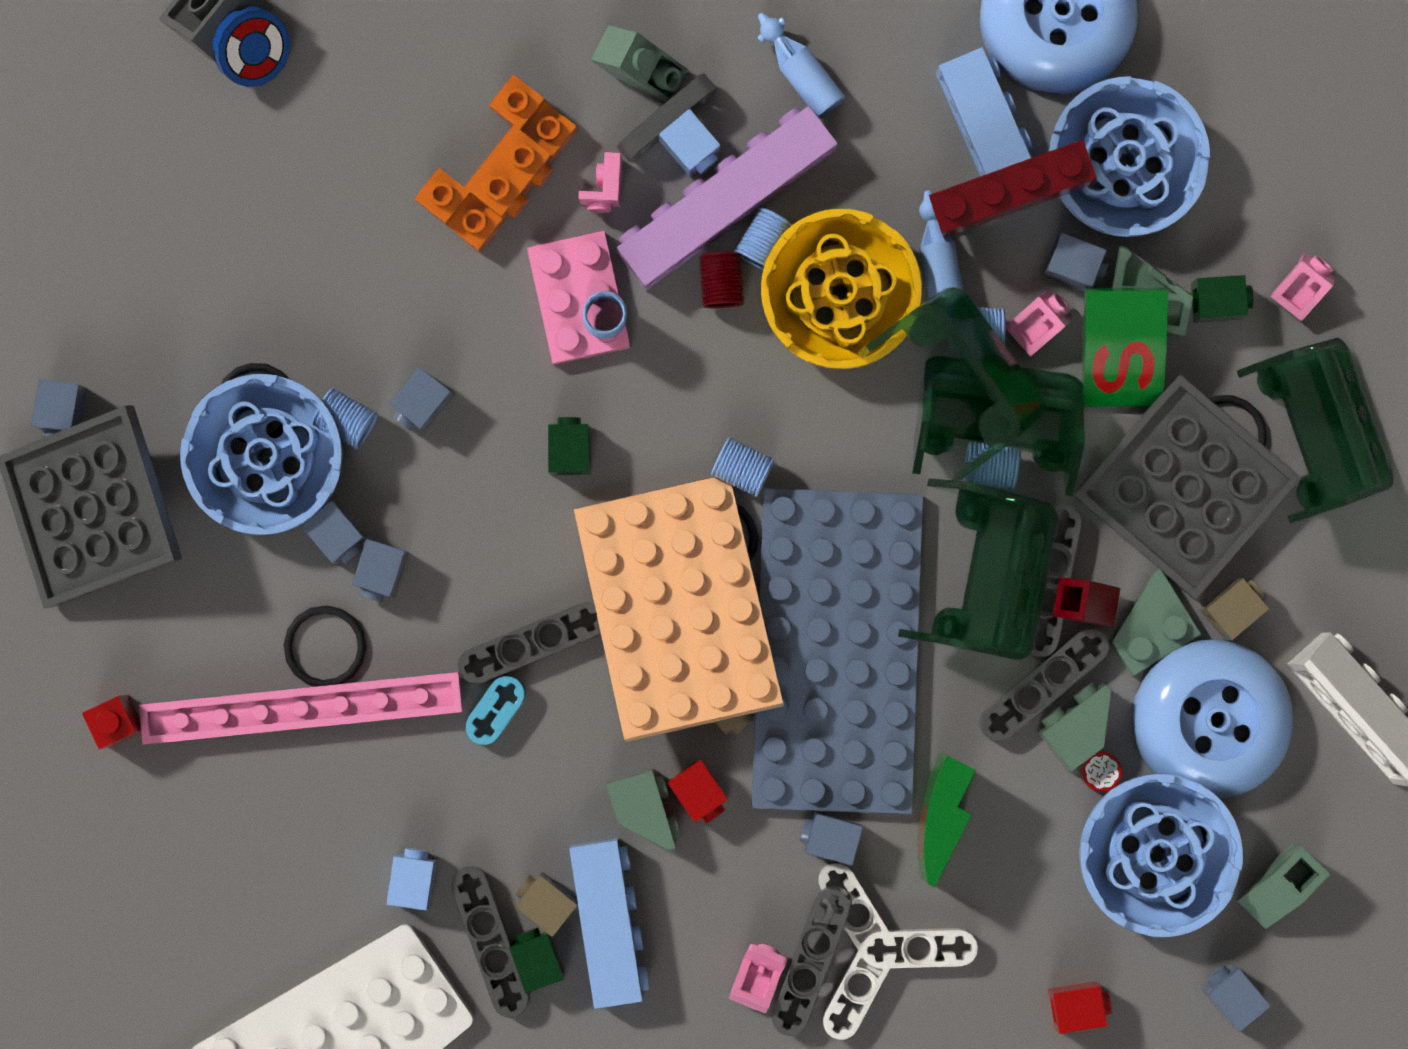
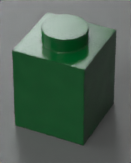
(1221, 298)
(569, 447)
(536, 960)

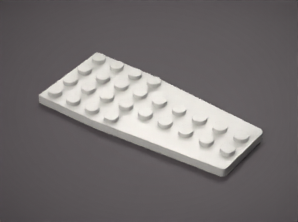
(372, 999)

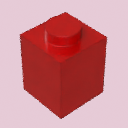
(113, 722)
(699, 792)
(1079, 1007)

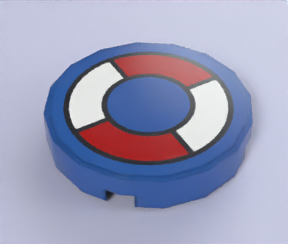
(251, 46)

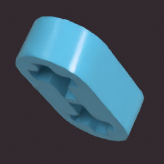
(487, 705)

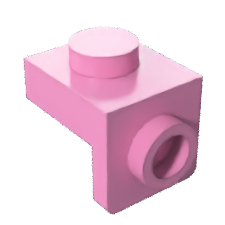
(758, 977)

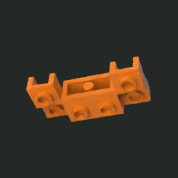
(507, 173)

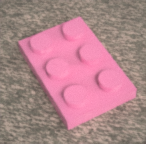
(564, 279)

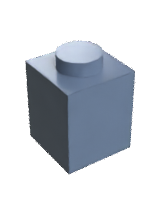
(1076, 263)
(420, 401)
(58, 406)
(335, 534)
(379, 570)
(831, 838)
(1234, 996)

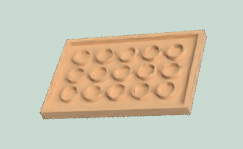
(677, 608)

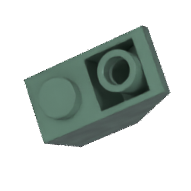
(639, 63)
(1080, 729)
(640, 808)
(1283, 885)

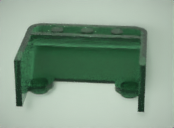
(1015, 397)
(955, 400)
(1330, 424)
(1004, 574)

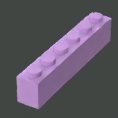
(727, 197)

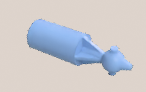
(801, 68)
(937, 253)

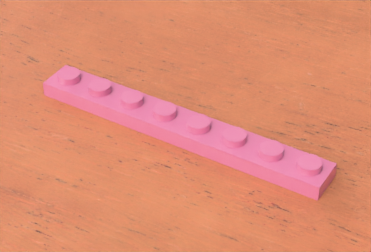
(301, 708)

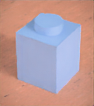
(690, 144)
(412, 879)

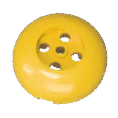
(829, 243)

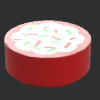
(1101, 772)

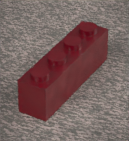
(1013, 188)

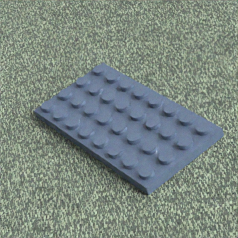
(832, 602)

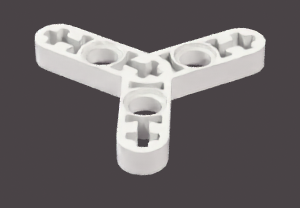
(876, 970)

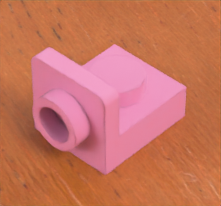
(610, 178)
(1304, 285)
(1040, 321)

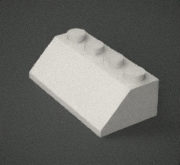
(1356, 702)

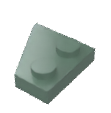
(1135, 272)
(1153, 626)

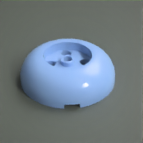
(1088, 56)
(1166, 130)
(220, 477)
(1202, 671)
(1179, 899)

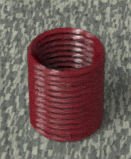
(721, 279)

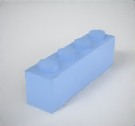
(983, 111)
(607, 923)

